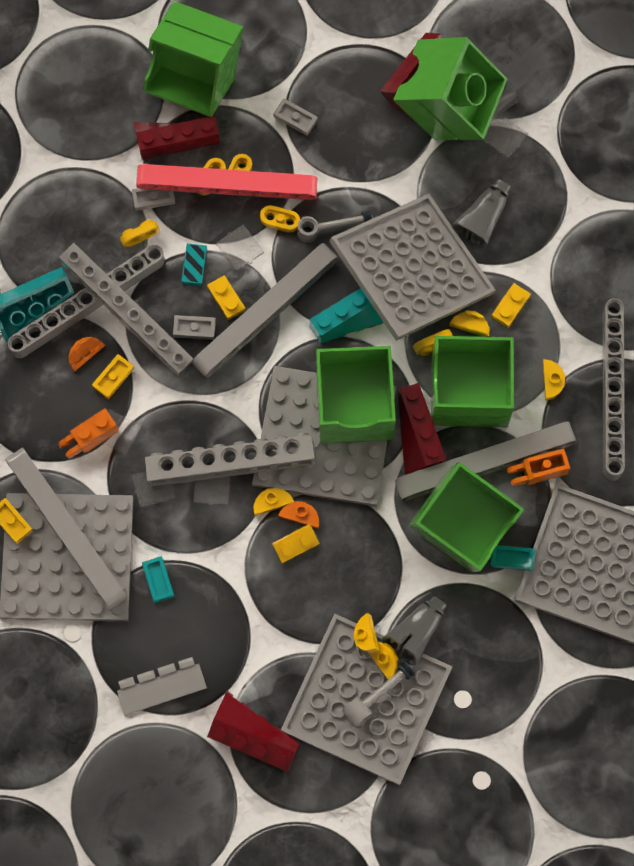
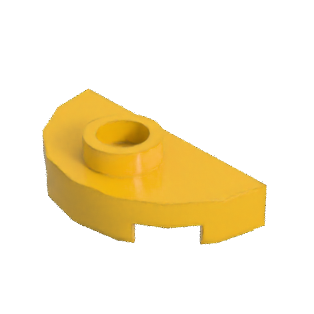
(471, 322)
(553, 379)
(271, 500)
(365, 634)
(386, 659)

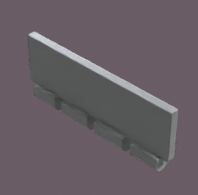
(167, 687)

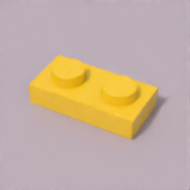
(226, 297)
(510, 305)
(113, 376)
(13, 522)
(295, 543)

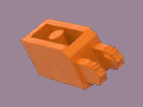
(90, 433)
(541, 468)

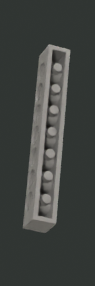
(125, 309)
(220, 468)

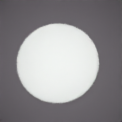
(72, 633)
(462, 699)
(481, 780)

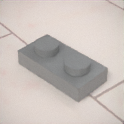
(295, 117)
(149, 199)
(194, 327)

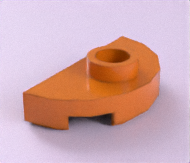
(83, 351)
(300, 513)

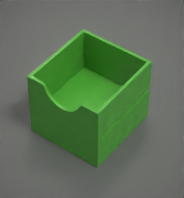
(193, 58)
(452, 89)
(472, 381)
(355, 394)
(465, 517)

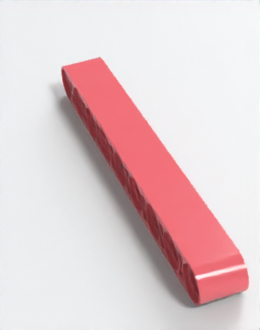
(226, 182)

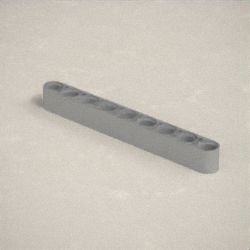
(83, 310)
(264, 310)
(613, 398)
(489, 459)
(66, 528)

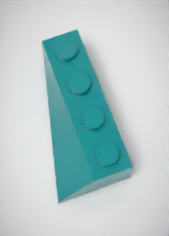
(31, 300)
(344, 317)

